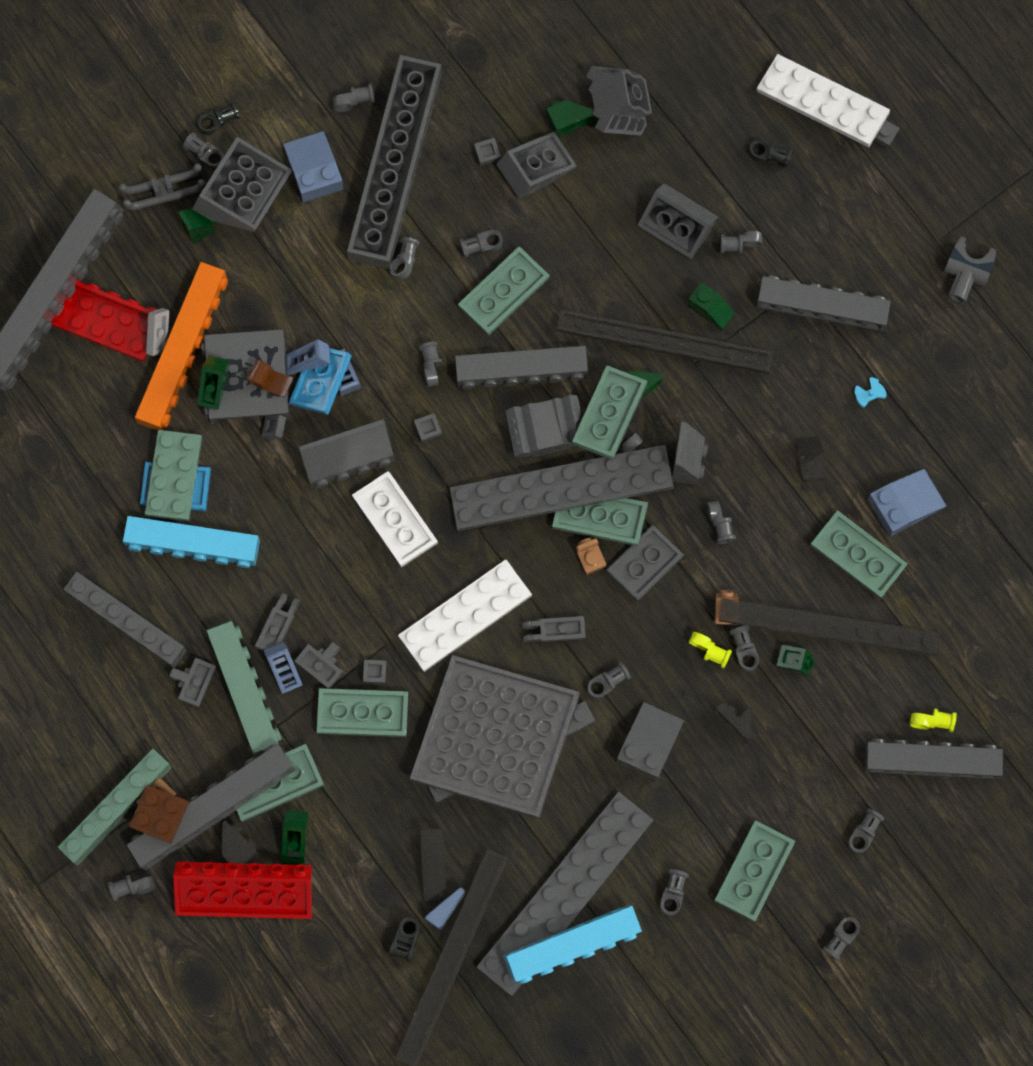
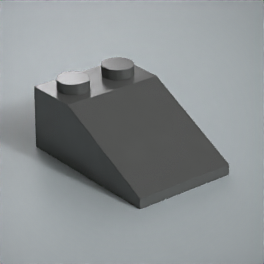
(535, 164)
(688, 455)
(650, 741)

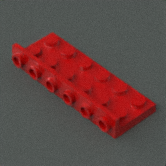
(106, 320)
(243, 890)

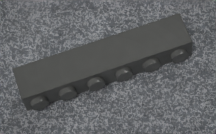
(823, 303)
(521, 366)
(125, 620)
(933, 760)

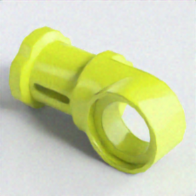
(713, 653)
(937, 719)

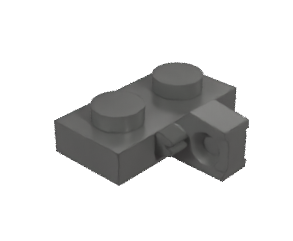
(321, 663)
(194, 681)

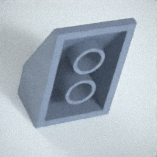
(313, 166)
(905, 502)

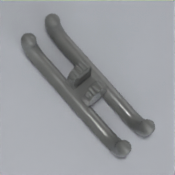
(163, 189)

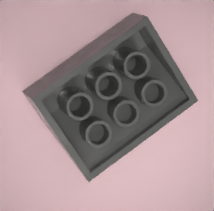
(242, 187)
(347, 454)

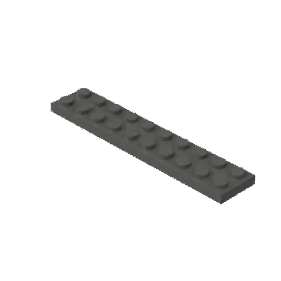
(561, 488)
(570, 885)

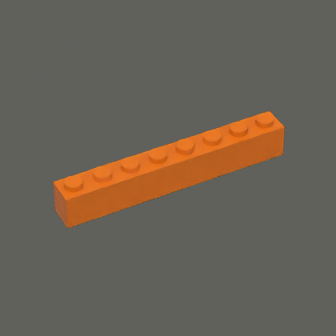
(181, 347)

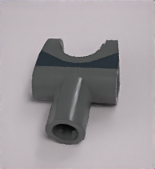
(967, 271)

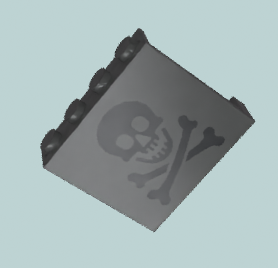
(242, 349)

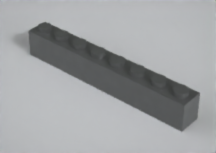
(216, 804)

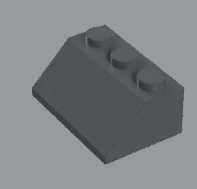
(677, 220)

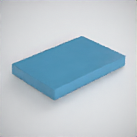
(319, 386)
(200, 492)

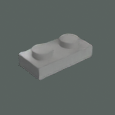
(157, 331)

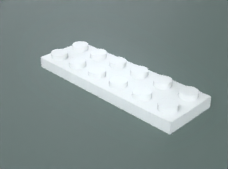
(823, 100)
(464, 615)

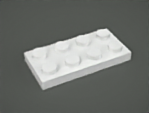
(394, 519)

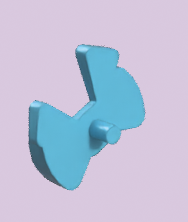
(876, 391)

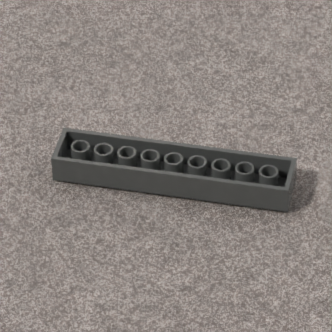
(394, 162)
(55, 284)

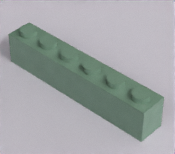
(243, 687)
(114, 807)

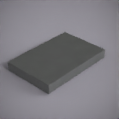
(645, 564)

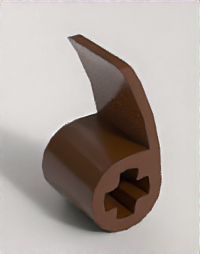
(266, 378)

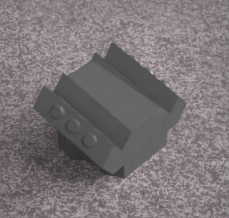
(619, 100)
(544, 426)

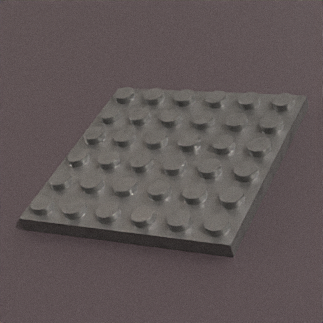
(495, 736)

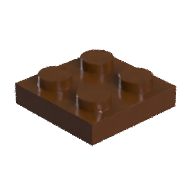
(159, 814)

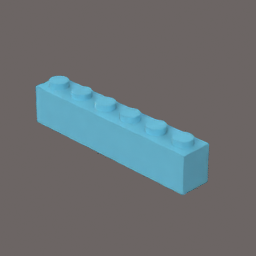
(191, 541)
(572, 943)

